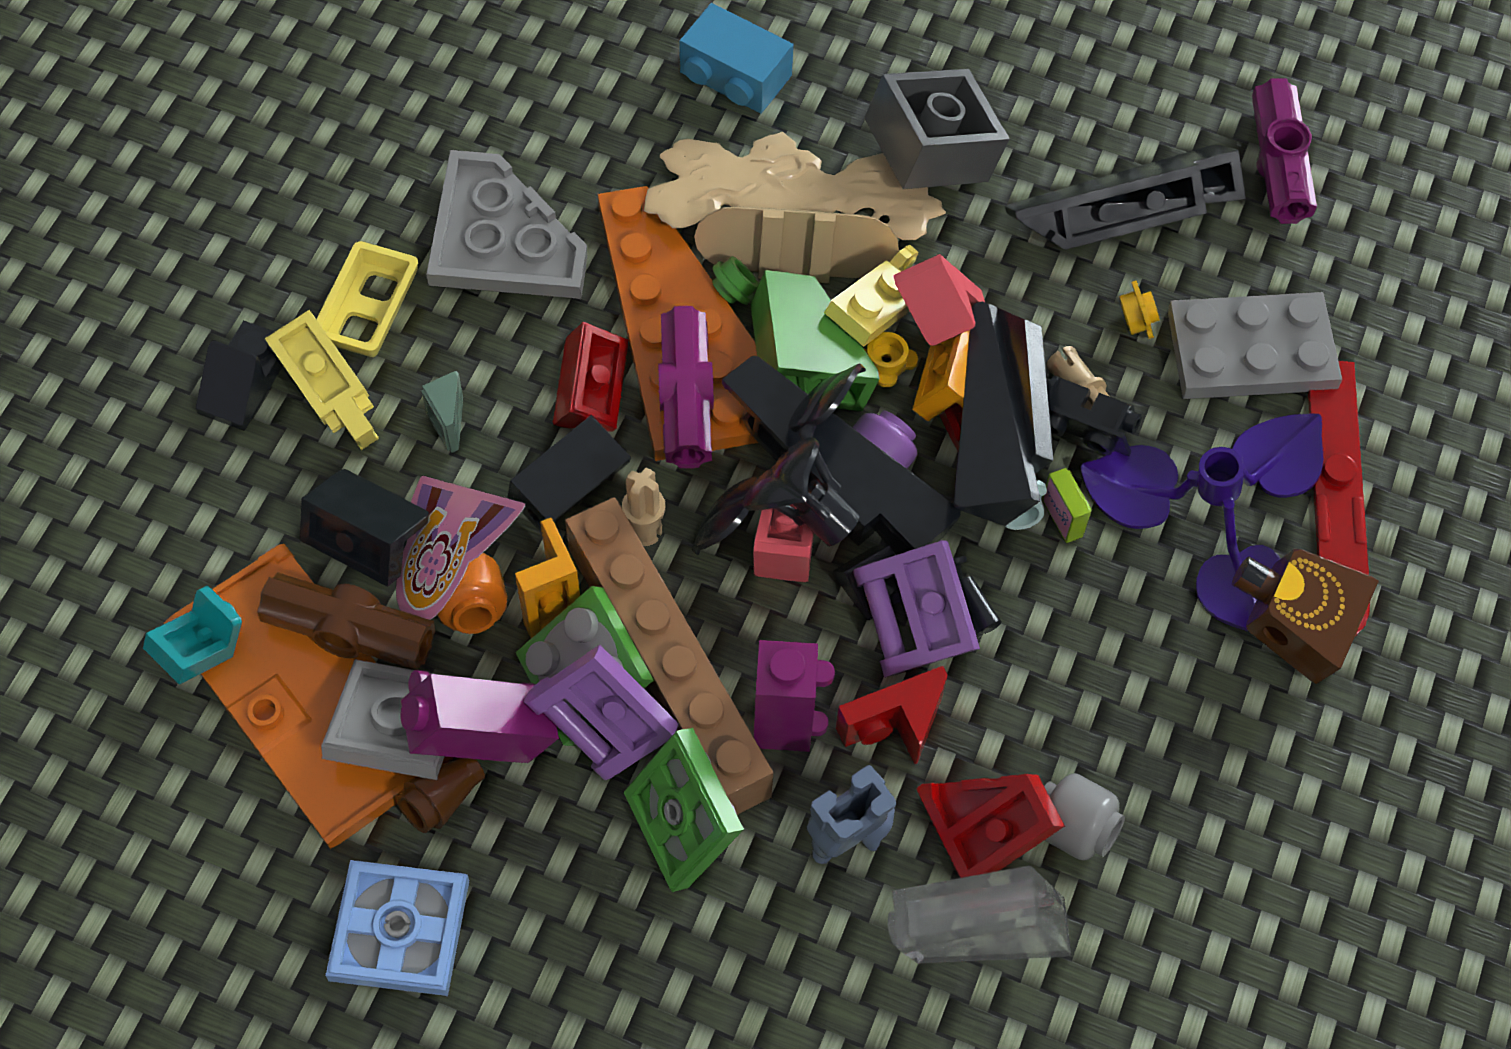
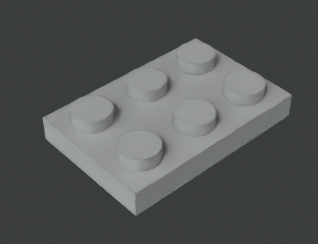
(1253, 345)

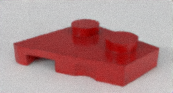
(990, 820)

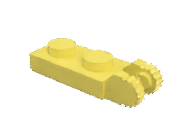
(872, 301)

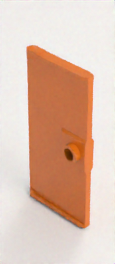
(283, 701)

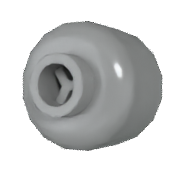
(1088, 815)

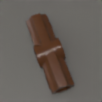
(346, 621)

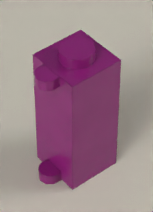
(788, 694)
(473, 719)

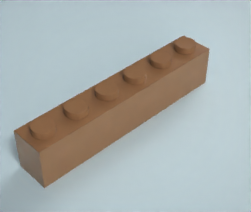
(682, 674)

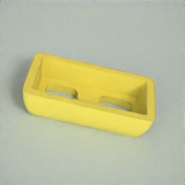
(347, 301)

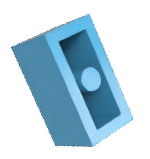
(736, 58)

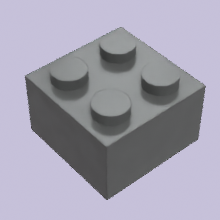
(936, 128)

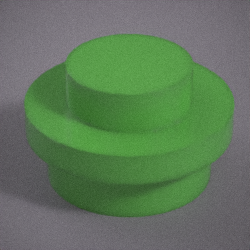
(734, 281)

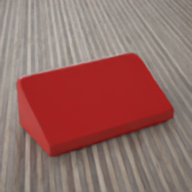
(590, 377)

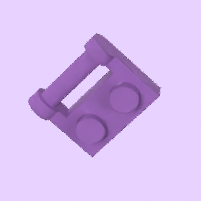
(932, 604)
(611, 703)

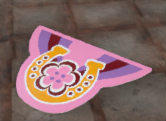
(457, 531)

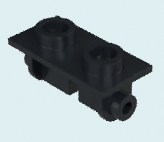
(1101, 427)

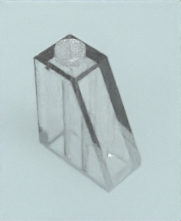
(981, 919)

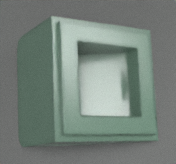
(444, 408)

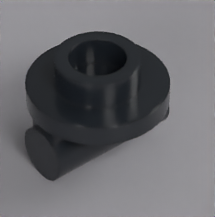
(980, 610)

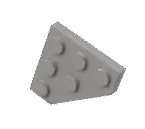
(501, 234)

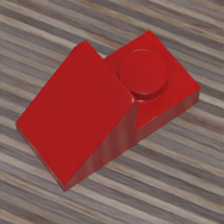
(905, 705)

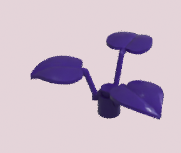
(1277, 454)

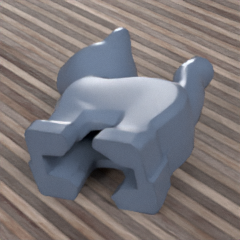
(855, 816)

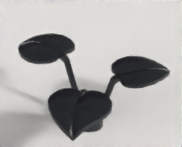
(787, 480)

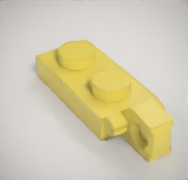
(324, 377)

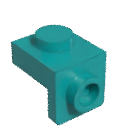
(196, 638)

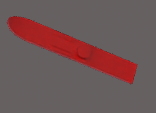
(1340, 485)

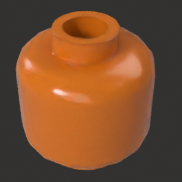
(477, 599)

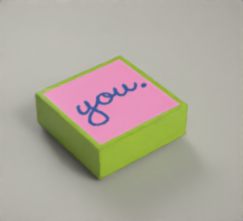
(1066, 505)

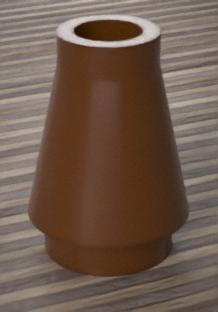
(432, 802)

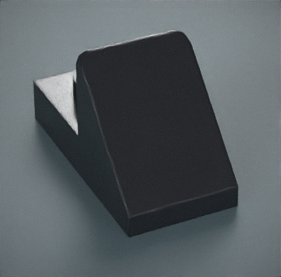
(237, 376)

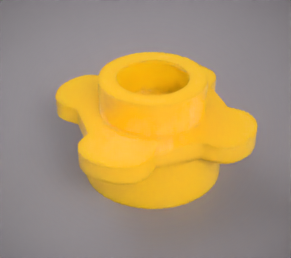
(1139, 310)
(893, 347)

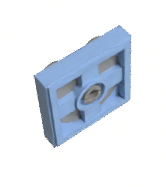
(398, 928)

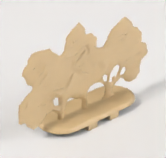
(787, 206)

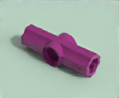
(1284, 151)
(686, 387)

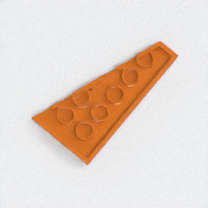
(653, 275)

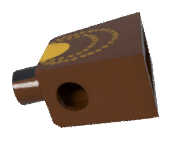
(1306, 609)

